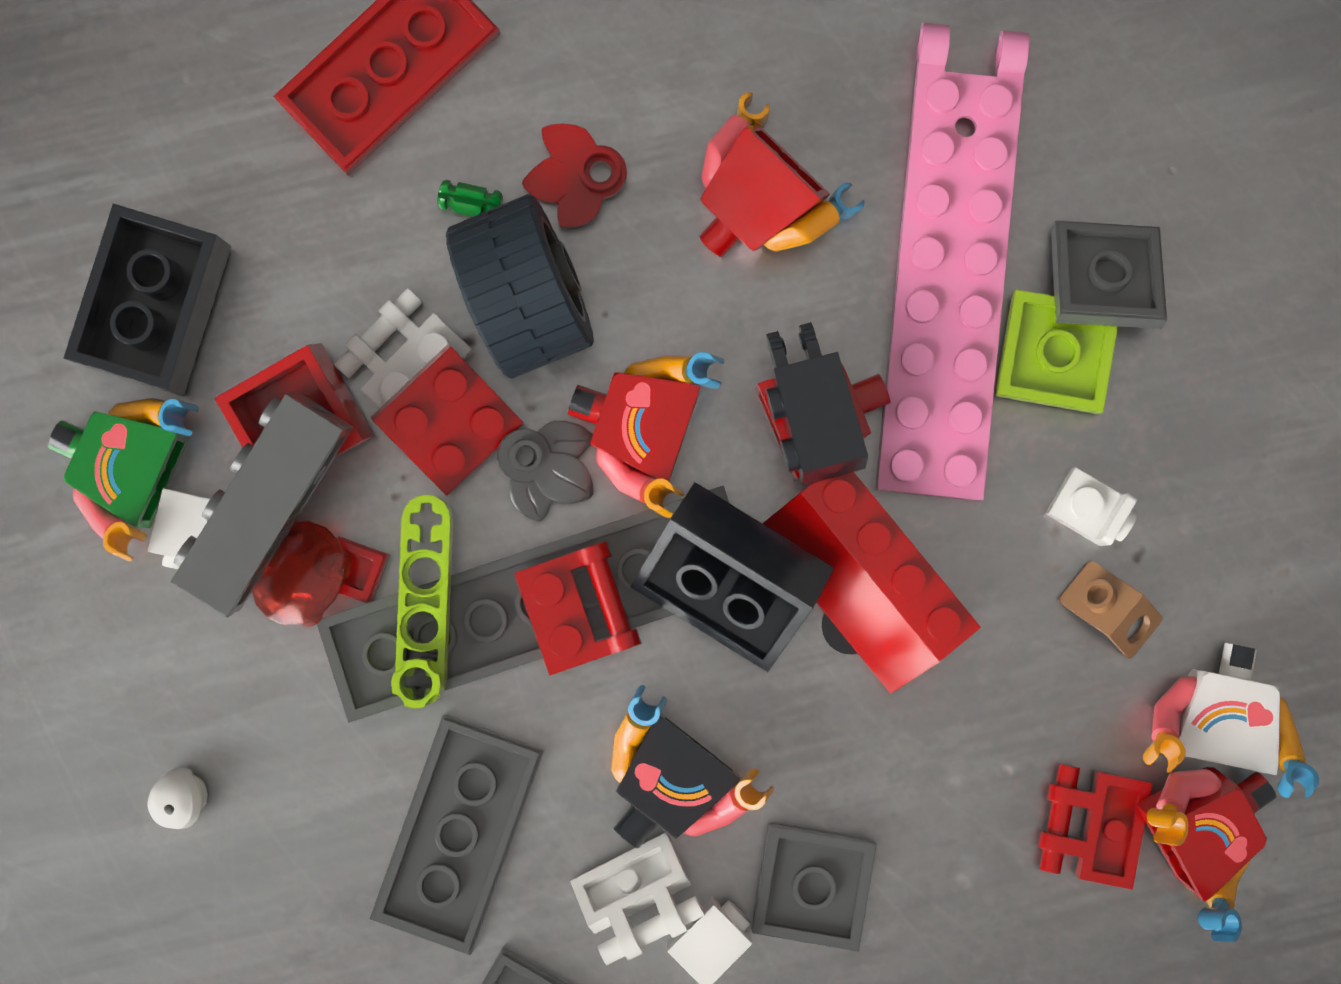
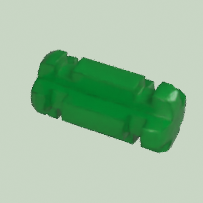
(467, 198)

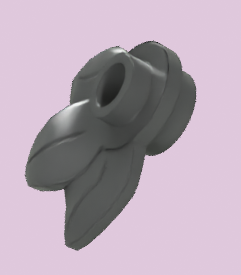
(553, 471)

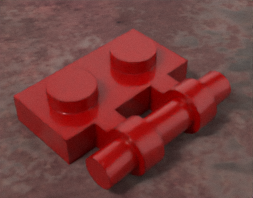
(1111, 828)

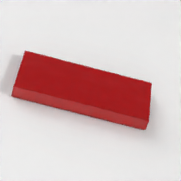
(383, 73)

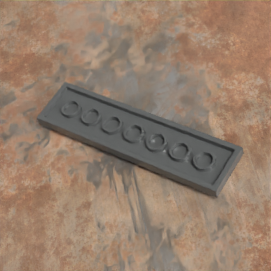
(486, 617)

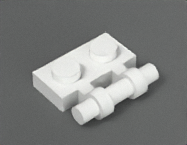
(409, 359)
(630, 885)

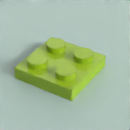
(1052, 360)

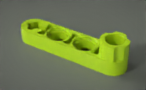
(414, 600)

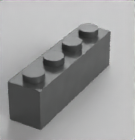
(260, 503)

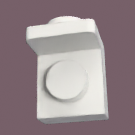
(1093, 508)

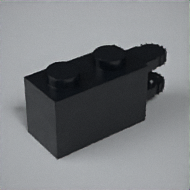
(815, 410)

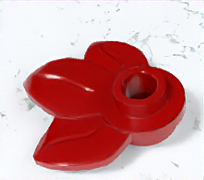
(567, 174)

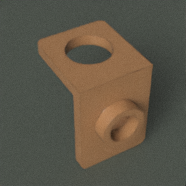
(1111, 607)

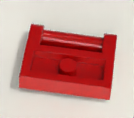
(560, 615)

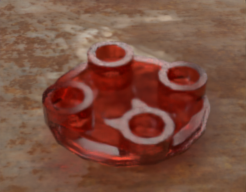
(303, 576)

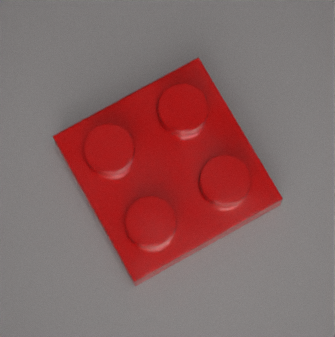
(446, 419)

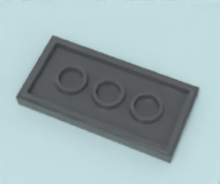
(456, 834)

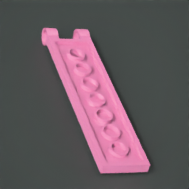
(951, 272)

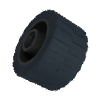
(519, 286)

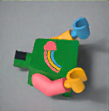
(123, 465)

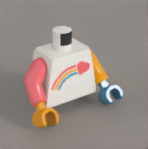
(1231, 723)

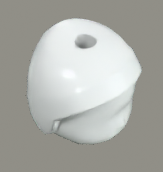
(177, 799)

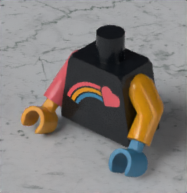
(674, 778)

